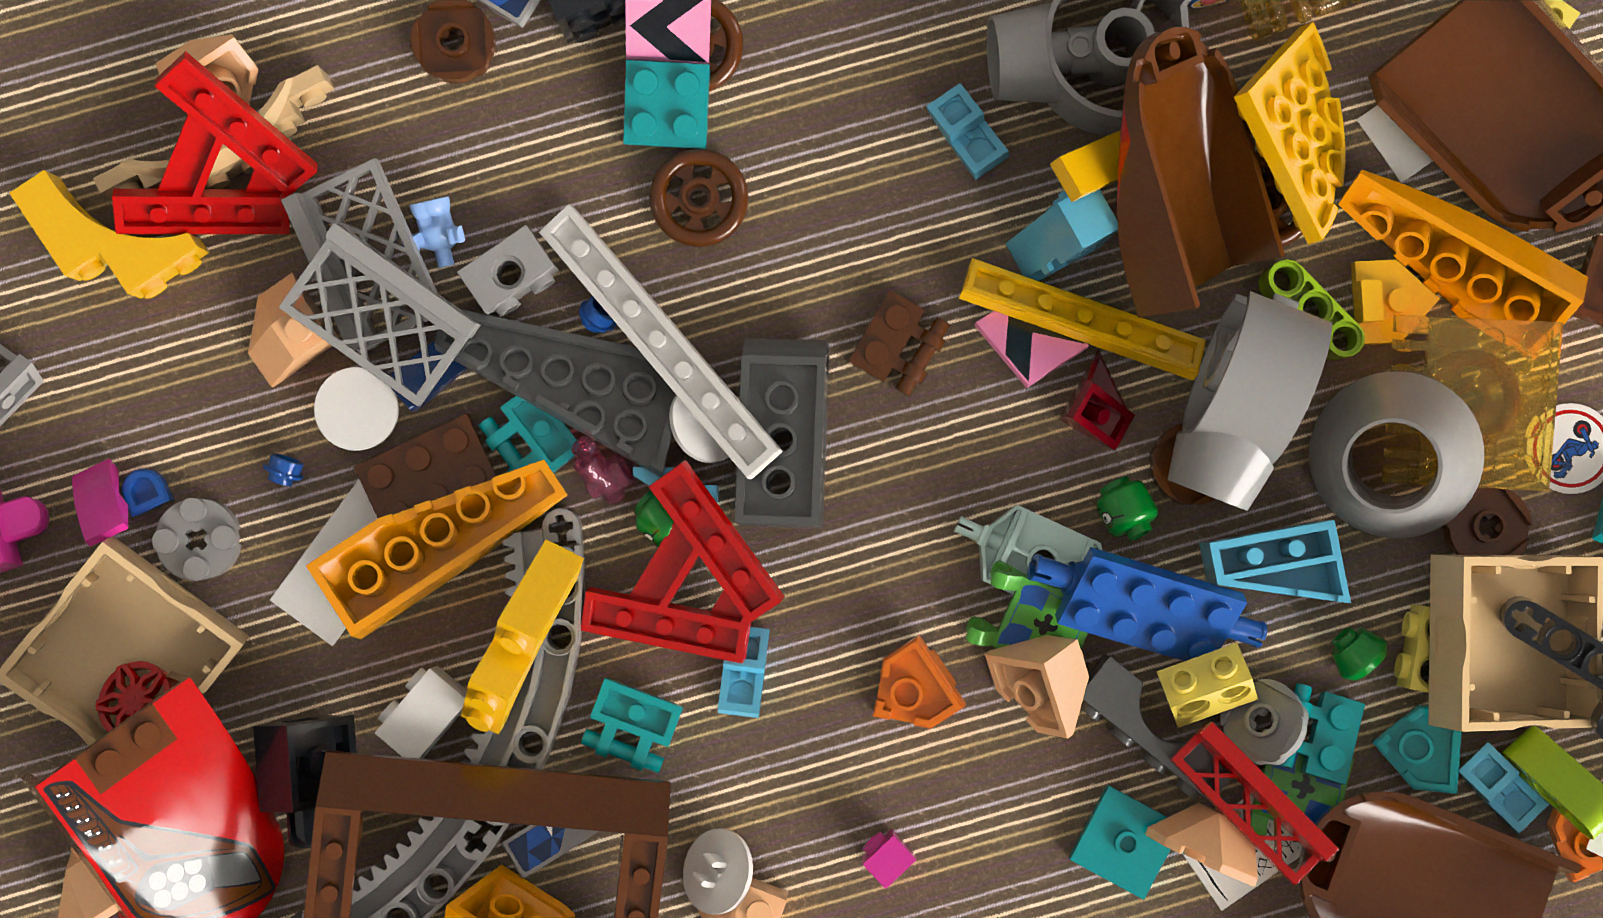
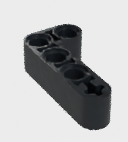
(1574, 658)

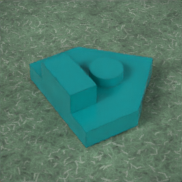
(1421, 752)

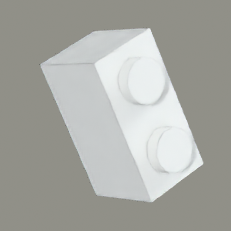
(423, 714)

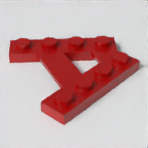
(215, 119)
(701, 532)

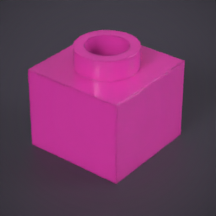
(887, 857)

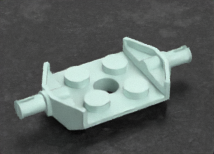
(1019, 535)

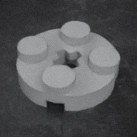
(196, 563)
(1284, 736)

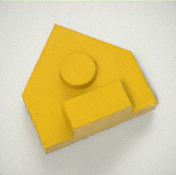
(1383, 291)

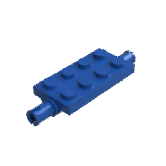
(1146, 605)

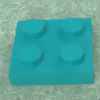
(666, 104)

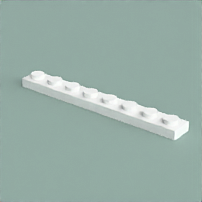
(661, 342)

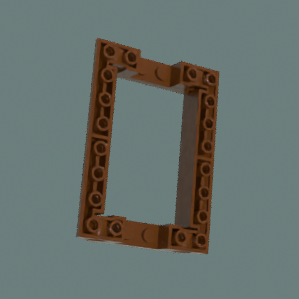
(489, 794)

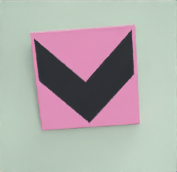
(668, 30)
(1026, 347)

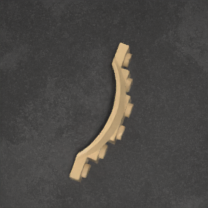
(280, 110)

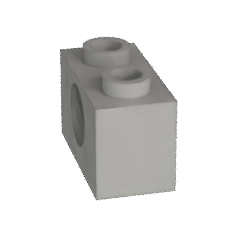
(485, 273)

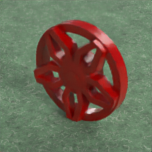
(133, 696)

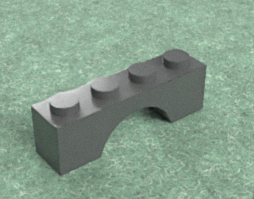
(1116, 697)

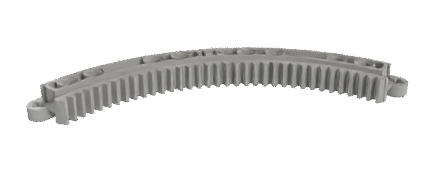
(446, 843)

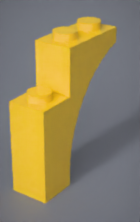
(85, 245)
(519, 636)

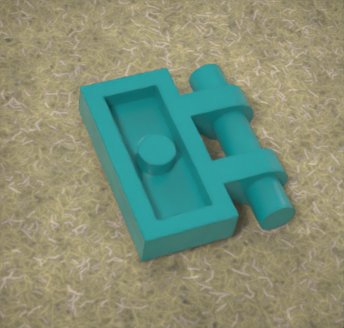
(543, 433)
(636, 713)
(1331, 737)

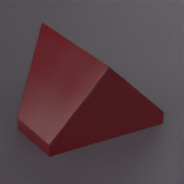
(1098, 406)

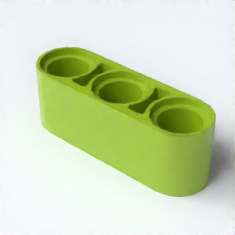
(1304, 288)
(1558, 779)

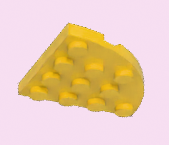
(1299, 129)

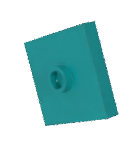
(1116, 843)

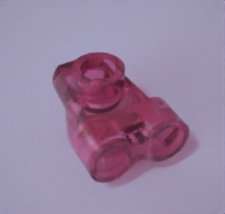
(601, 476)

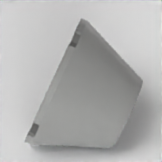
(1406, 400)

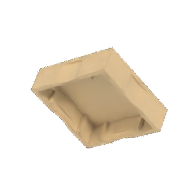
(110, 616)
(1484, 673)

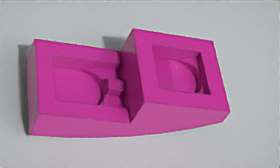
(98, 502)

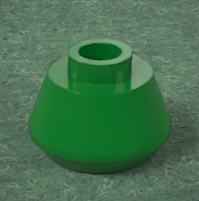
(1357, 652)

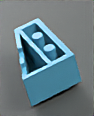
(1063, 235)
(1282, 560)

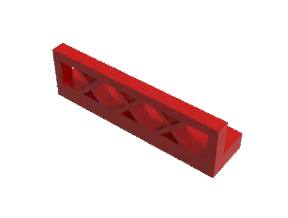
(1265, 792)

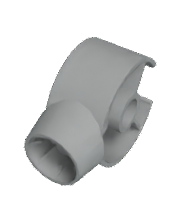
(1030, 59)
(1249, 397)

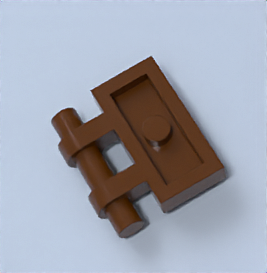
(887, 337)

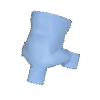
(436, 229)

